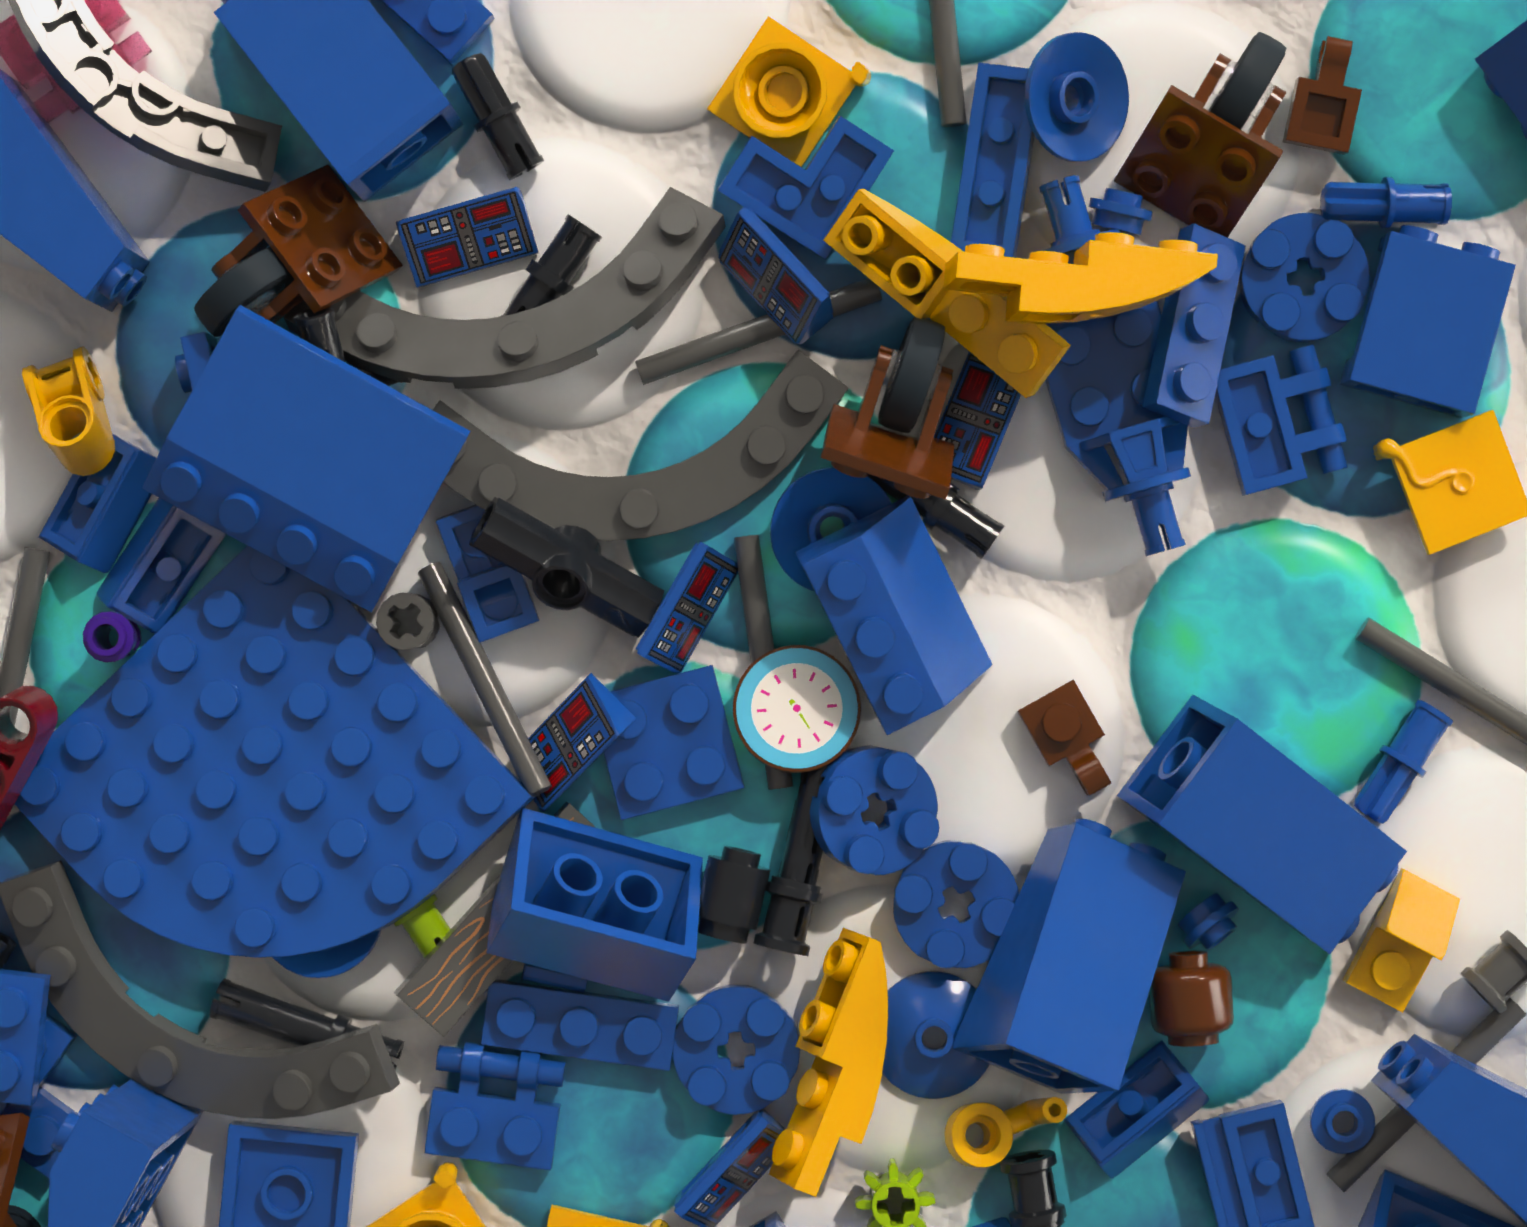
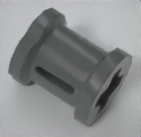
(389, 624)
(1500, 972)

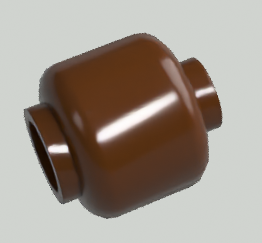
(1191, 999)

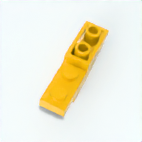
(910, 267)
(1105, 280)
(849, 1038)

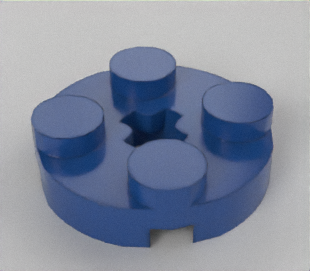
(1326, 247)
(906, 825)
(920, 895)
(708, 1025)

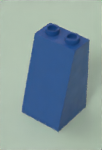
(345, 83)
(57, 211)
(1263, 823)
(1074, 962)
(1465, 1111)

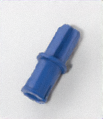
(1387, 202)
(1402, 762)

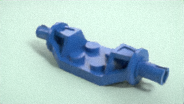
(1102, 391)

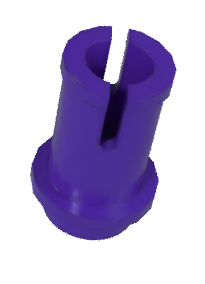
(97, 637)

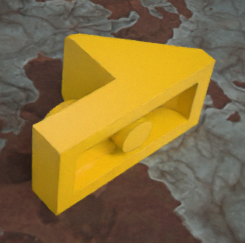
(1403, 939)

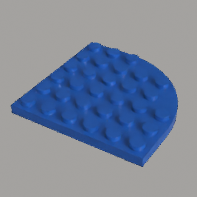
(267, 775)

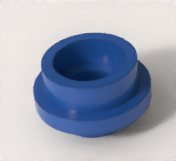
(1119, 211)
(1209, 922)
(1324, 1112)

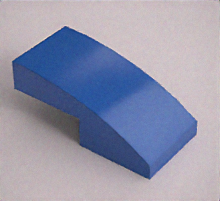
(492, 592)

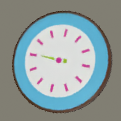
(797, 709)

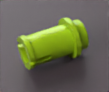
(425, 925)

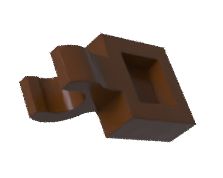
(1323, 109)
(1064, 729)

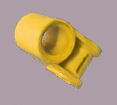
(69, 402)

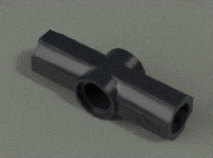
(566, 567)

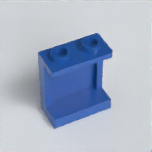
(1430, 322)

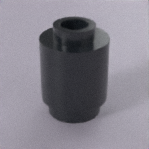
(732, 894)

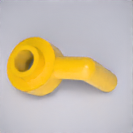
(997, 1128)

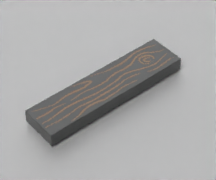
(459, 967)

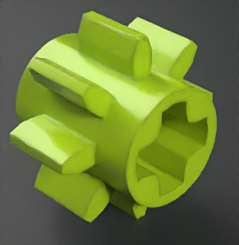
(879, 1191)

